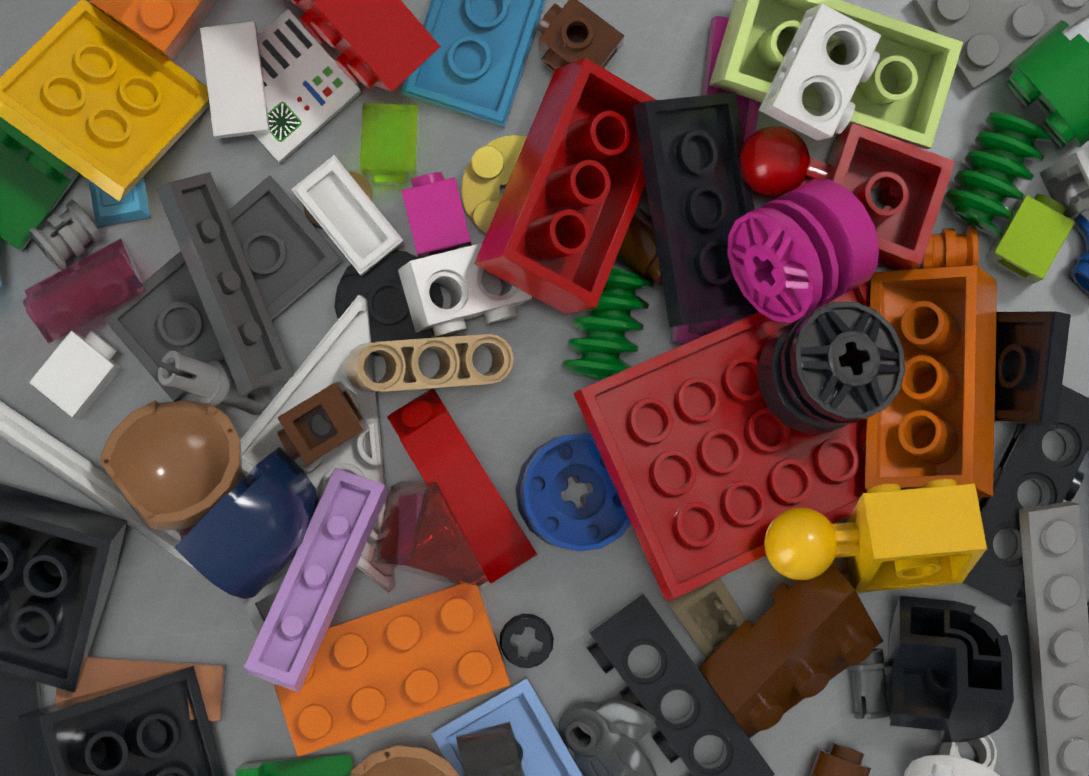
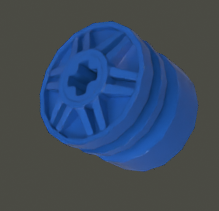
(560, 522)

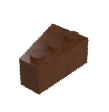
(791, 650)

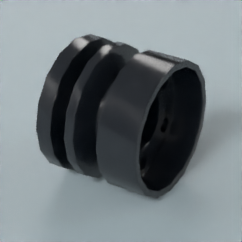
(803, 371)

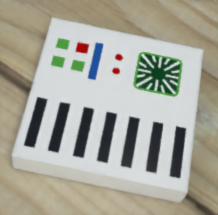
(300, 86)

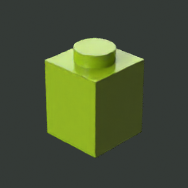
(1031, 237)

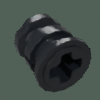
(516, 626)

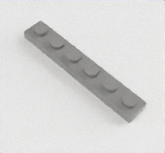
(1057, 635)

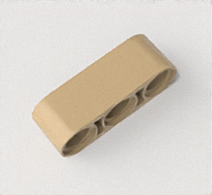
(454, 369)

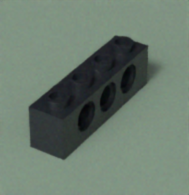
(1058, 481)
(640, 624)

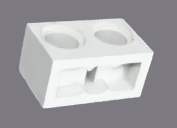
(810, 65)
(468, 297)

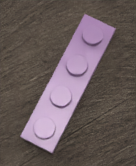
(316, 580)

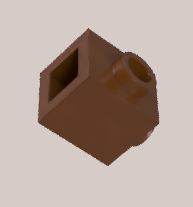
(576, 34)

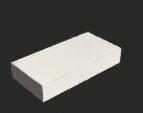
(234, 80)
(347, 215)

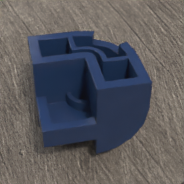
(253, 527)

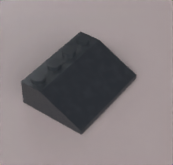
(52, 584)
(126, 731)

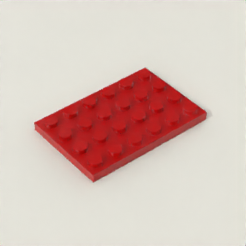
(707, 458)

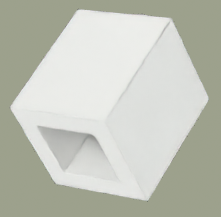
(77, 373)

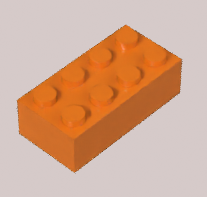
(395, 668)

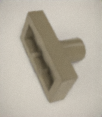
(708, 615)

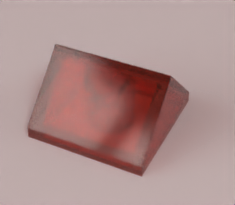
(424, 536)

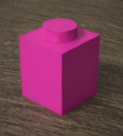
(435, 215)

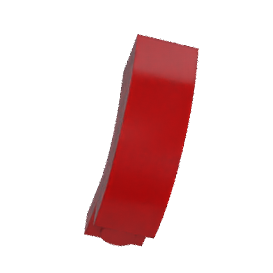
(447, 459)

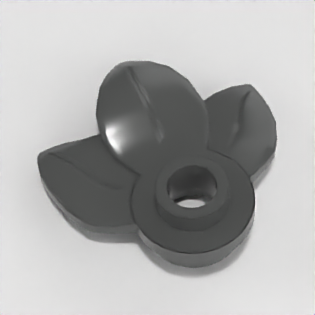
(612, 739)

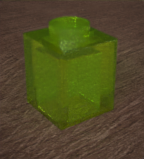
(389, 142)

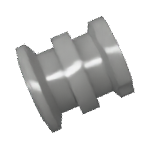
(65, 235)

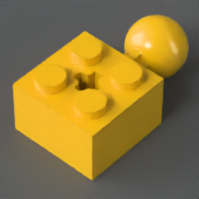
(889, 539)

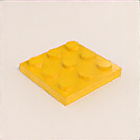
(100, 99)

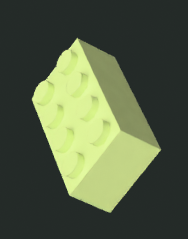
(898, 99)

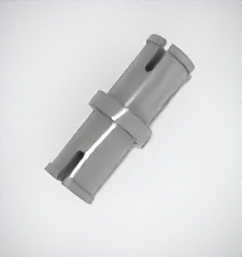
(209, 381)

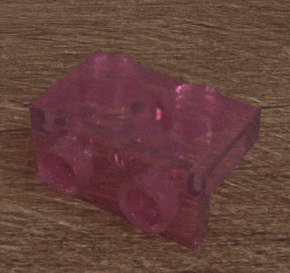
(83, 291)

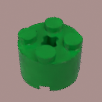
(1057, 79)

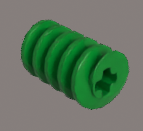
(995, 170)
(607, 328)

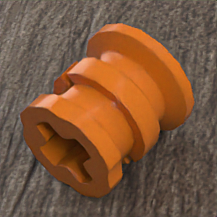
(952, 249)

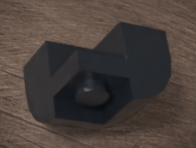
(947, 670)

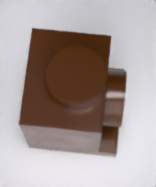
(297, 430)

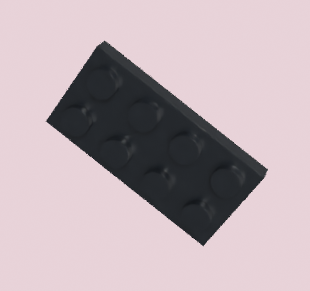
(694, 198)

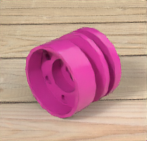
(803, 250)

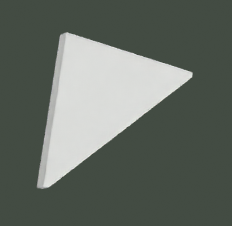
(360, 454)

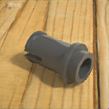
(870, 686)

